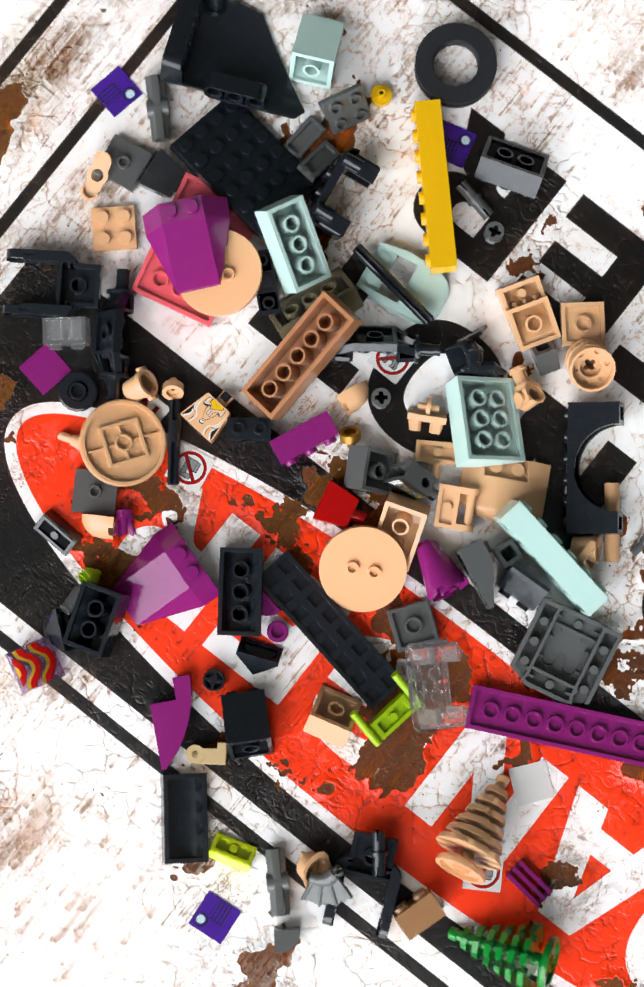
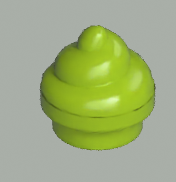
(89, 574)

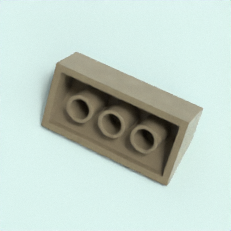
(297, 304)

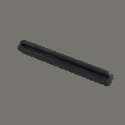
(393, 285)

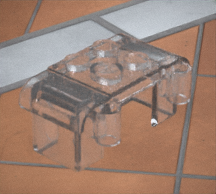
(430, 685)

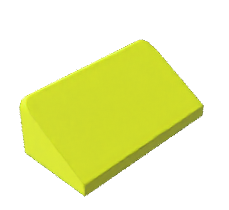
(232, 852)

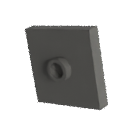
(127, 162)
(93, 495)
(412, 624)

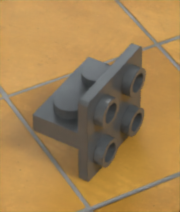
(345, 108)

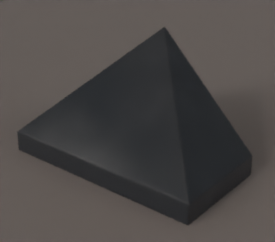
(57, 627)
(258, 655)

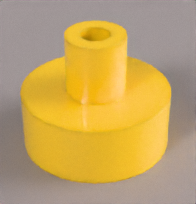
(378, 99)

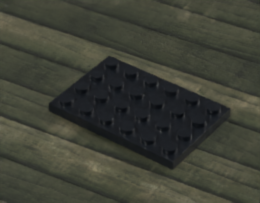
(241, 162)

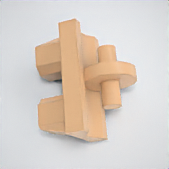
(435, 419)

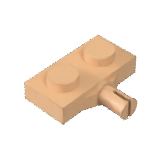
(435, 454)

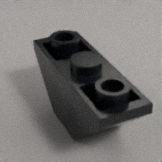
(268, 295)

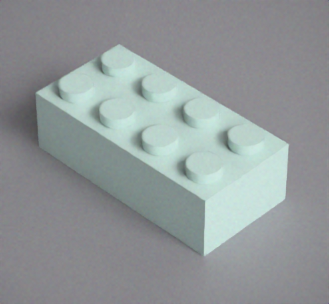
(293, 244)

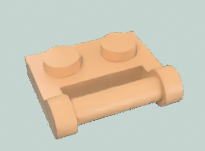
(449, 504)

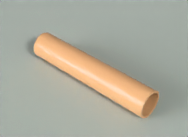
(612, 503)

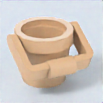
(141, 385)
(587, 550)

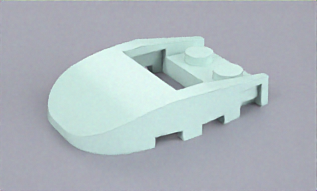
(427, 288)

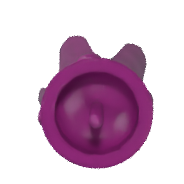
(125, 522)

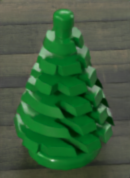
(516, 950)

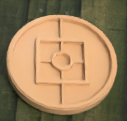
(239, 280)
(122, 443)
(362, 568)

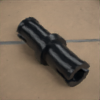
(379, 852)

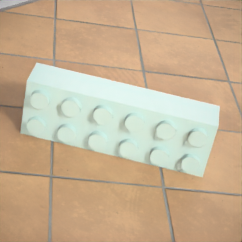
(550, 557)

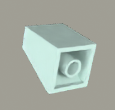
(316, 50)

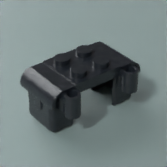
(354, 167)

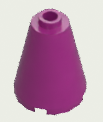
(439, 571)

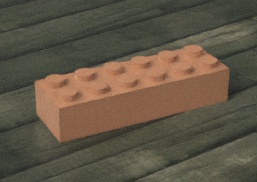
(301, 355)

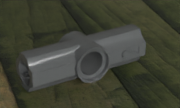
(157, 109)
(277, 881)

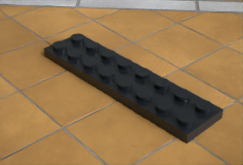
(329, 630)

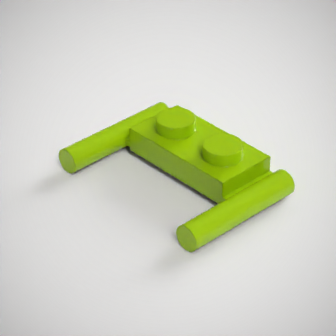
(389, 717)

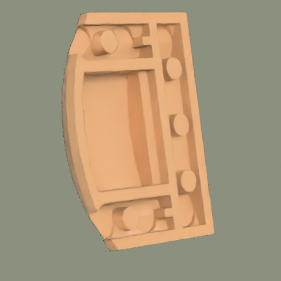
(501, 483)

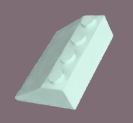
(484, 421)

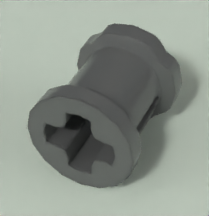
(500, 232)
(385, 393)

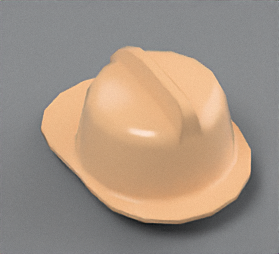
(312, 862)

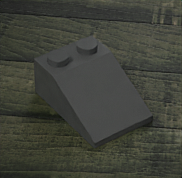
(478, 566)

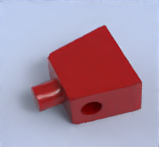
(338, 507)

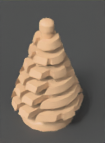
(476, 835)

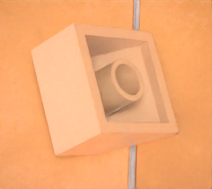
(331, 717)

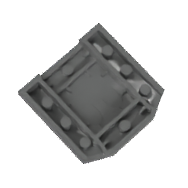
(564, 653)

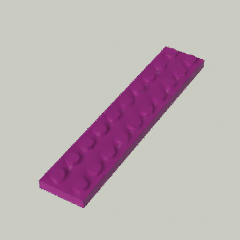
(556, 725)

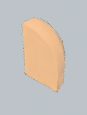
(354, 397)
(99, 526)

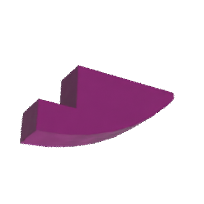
(172, 720)

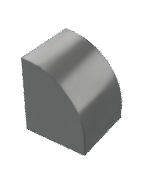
(545, 358)
(507, 552)
(286, 938)

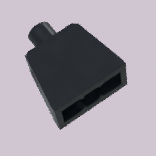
(161, 174)

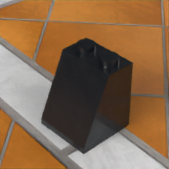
(247, 724)

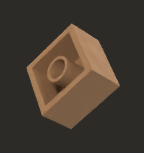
(418, 913)

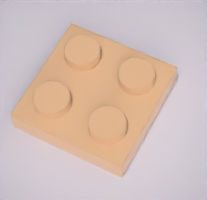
(114, 228)
(582, 321)

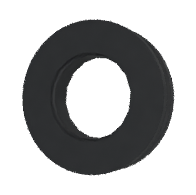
(464, 36)

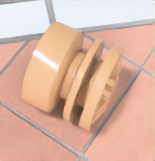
(594, 375)

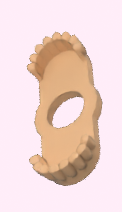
(92, 188)

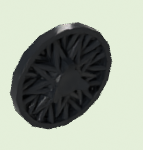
(78, 391)

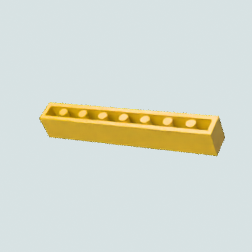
(435, 186)

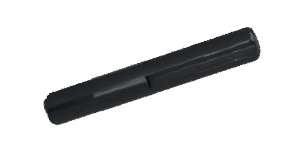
(174, 441)

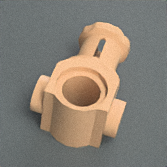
(527, 391)

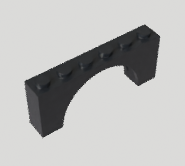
(584, 423)

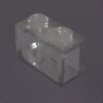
(66, 332)

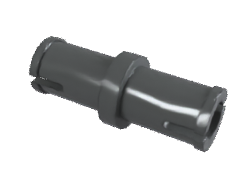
(474, 199)

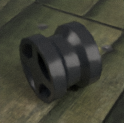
(210, 679)

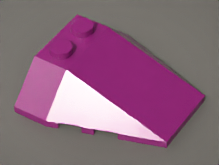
(190, 240)
(165, 579)

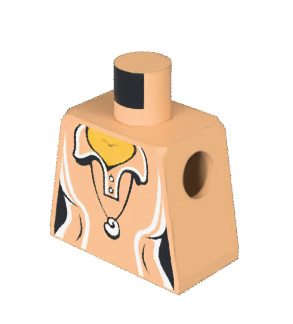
(209, 414)

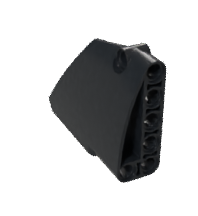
(229, 57)

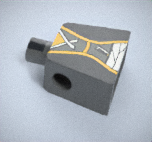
(411, 480)

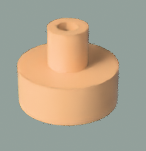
(173, 389)

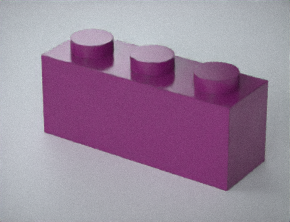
(304, 439)

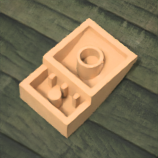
(528, 312)

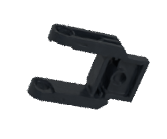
(76, 284)
(360, 863)

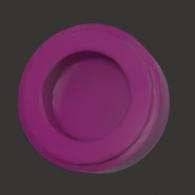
(277, 631)

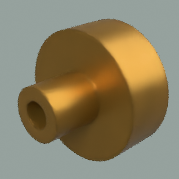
(350, 435)

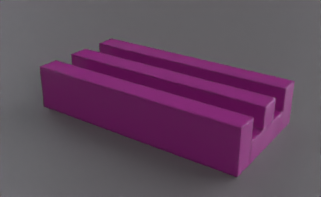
(542, 897)

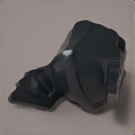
(468, 357)

